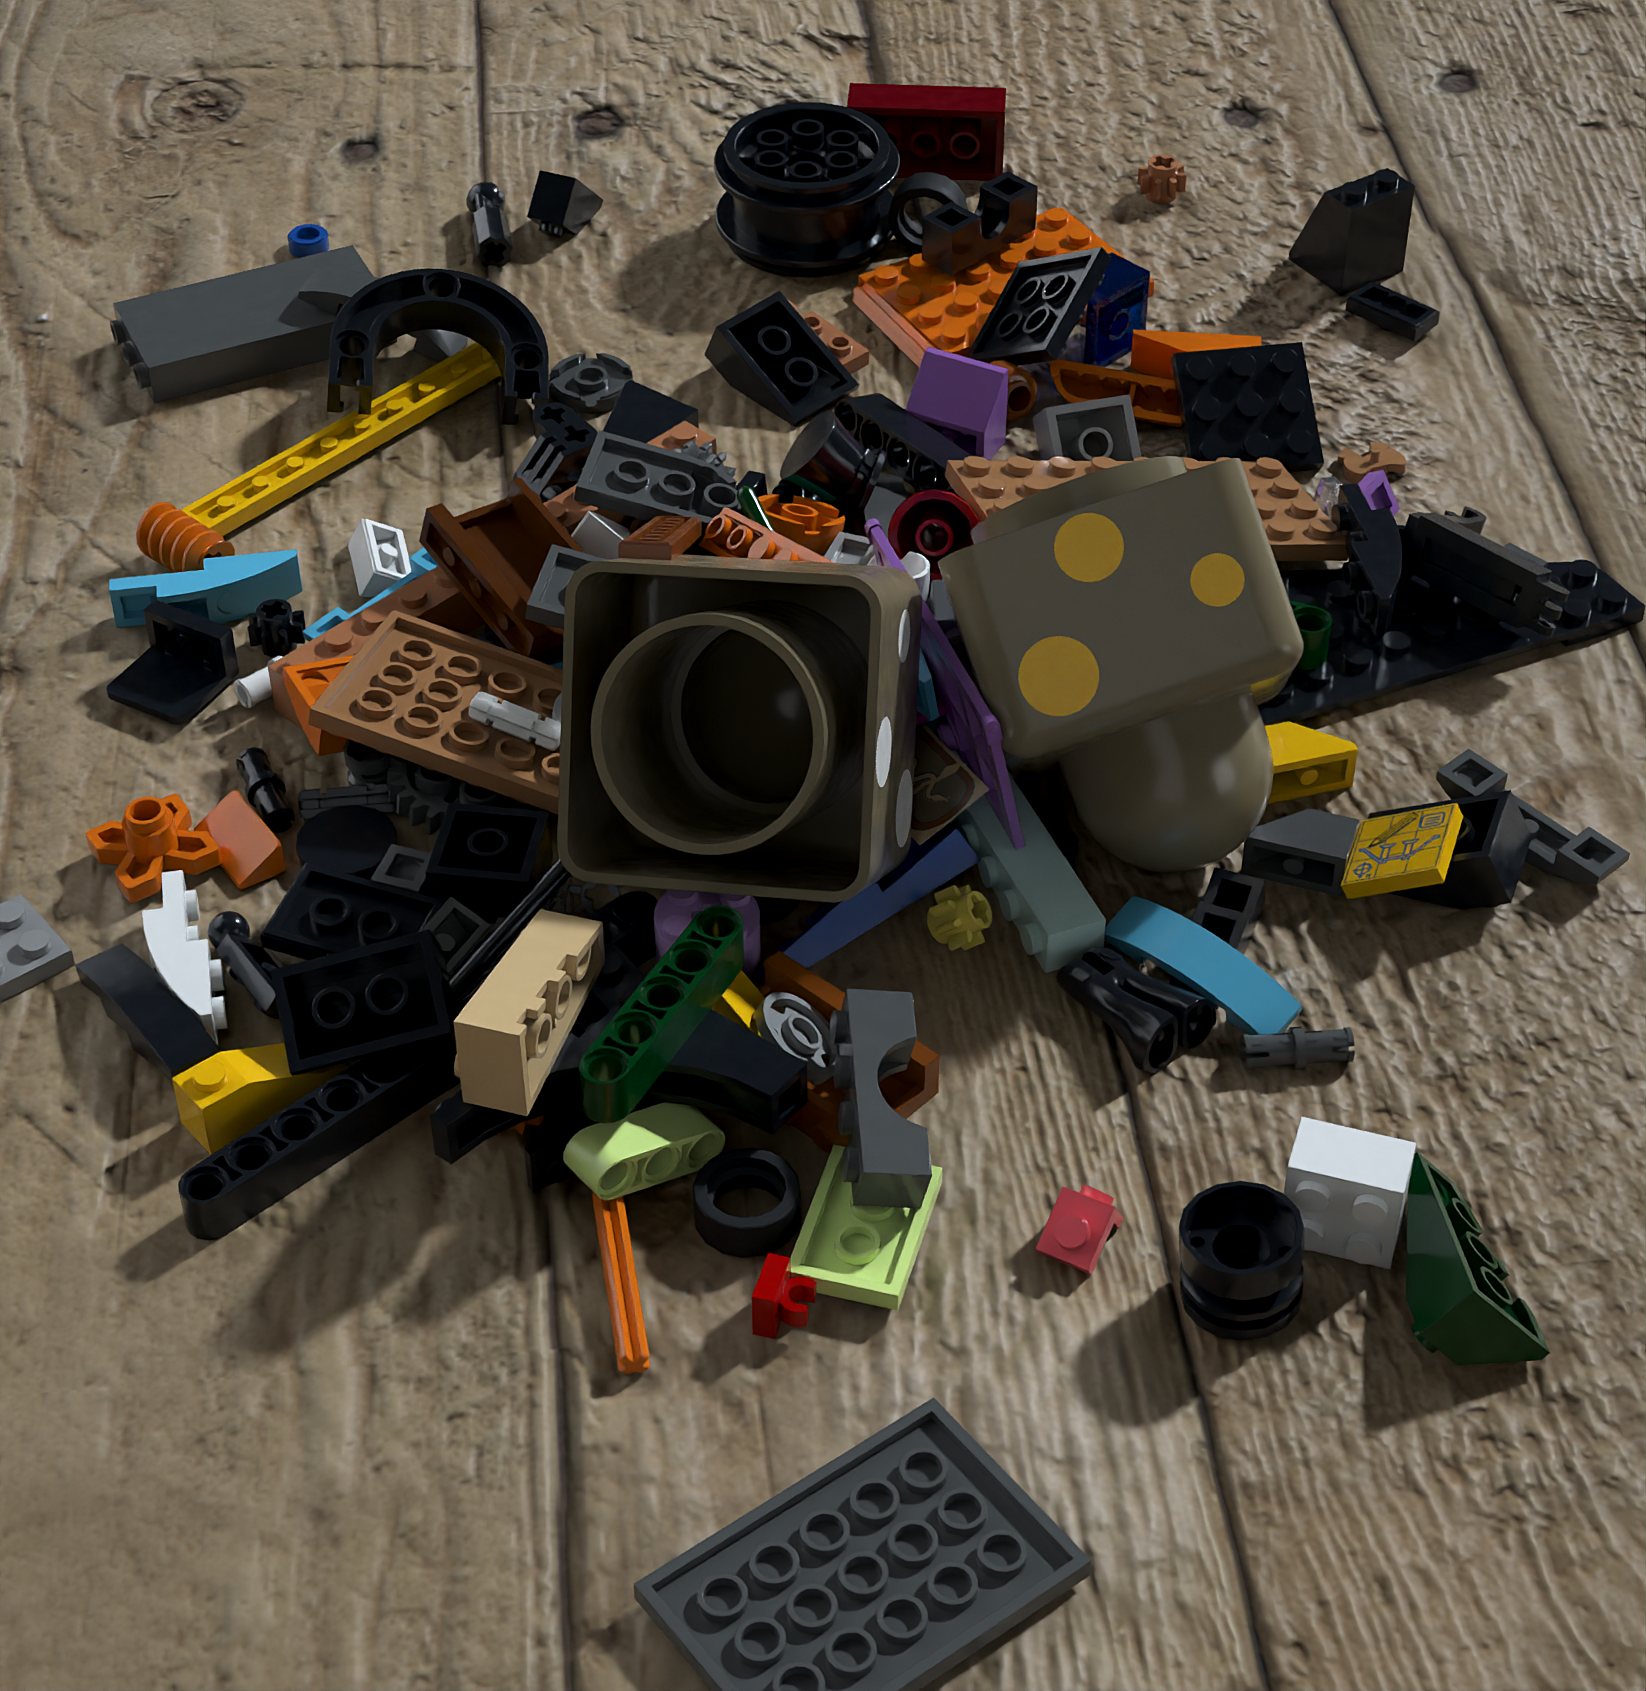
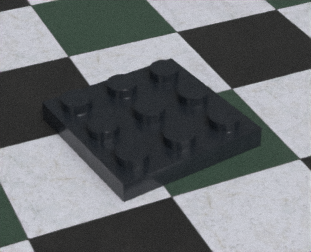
(1040, 308)
(1248, 405)

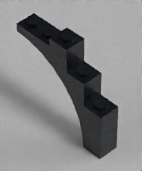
(715, 1069)

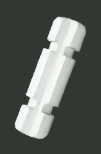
(515, 720)

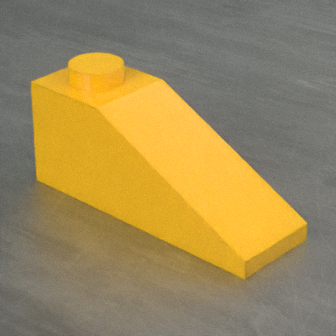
(240, 1091)

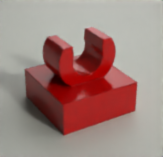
(775, 1297)

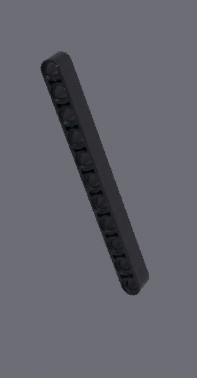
(354, 1108)

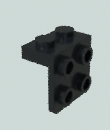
(181, 669)

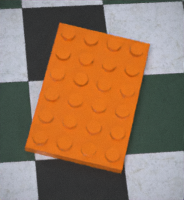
(955, 307)

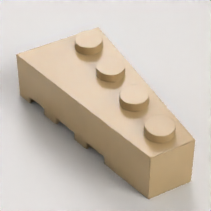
(526, 1011)

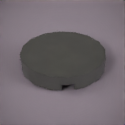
(589, 383)

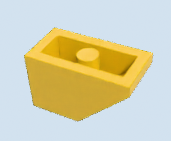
(1308, 761)

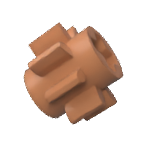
(1162, 179)

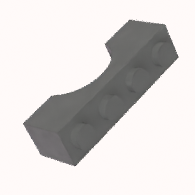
(885, 1152)

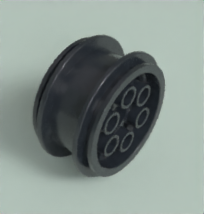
(806, 189)

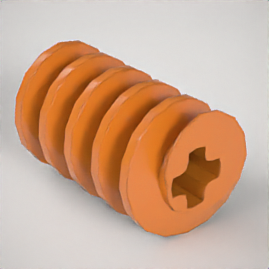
(178, 539)

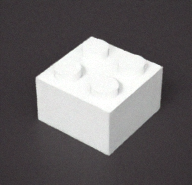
(1349, 1190)

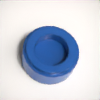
(308, 240)

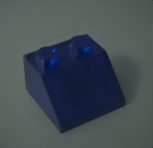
(1114, 312)

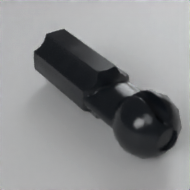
(490, 224)

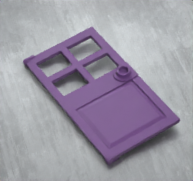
(964, 710)

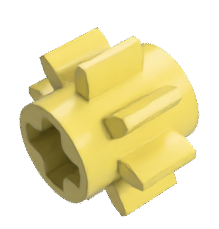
(959, 917)

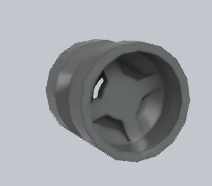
(365, 765)

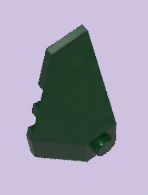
(1457, 1280)

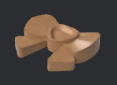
(1381, 458)

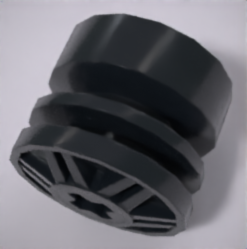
(1241, 1260)

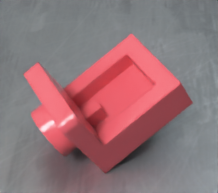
(1079, 1227)

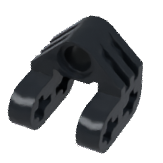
(559, 451)

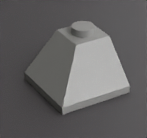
(1088, 430)

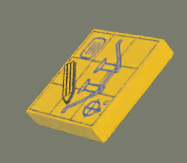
(1402, 851)

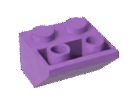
(962, 401)

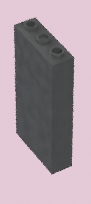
(228, 327)

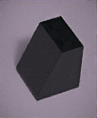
(1357, 232)

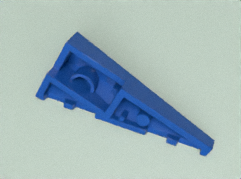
(840, 922)

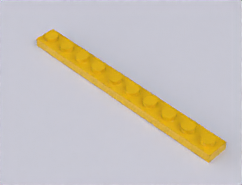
(344, 441)

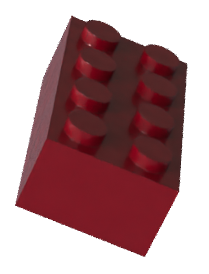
(939, 127)

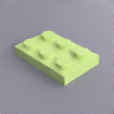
(860, 1249)

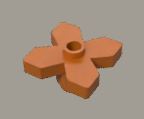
(150, 842)

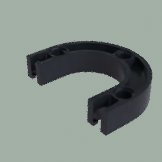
(444, 302)

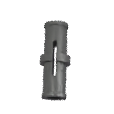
(1297, 1048)

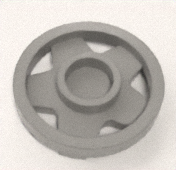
(798, 1031)

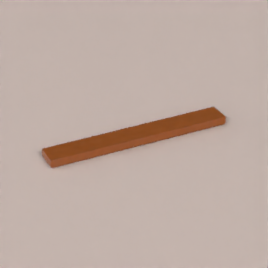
(661, 538)

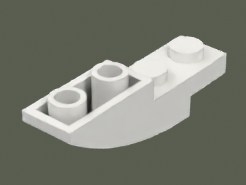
(181, 955)

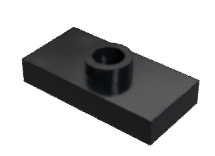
(1392, 311)

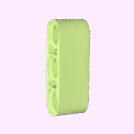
(643, 1149)

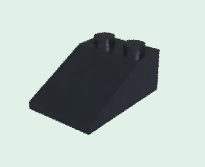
(779, 361)
(1485, 855)

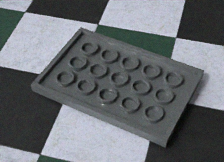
(866, 1569)

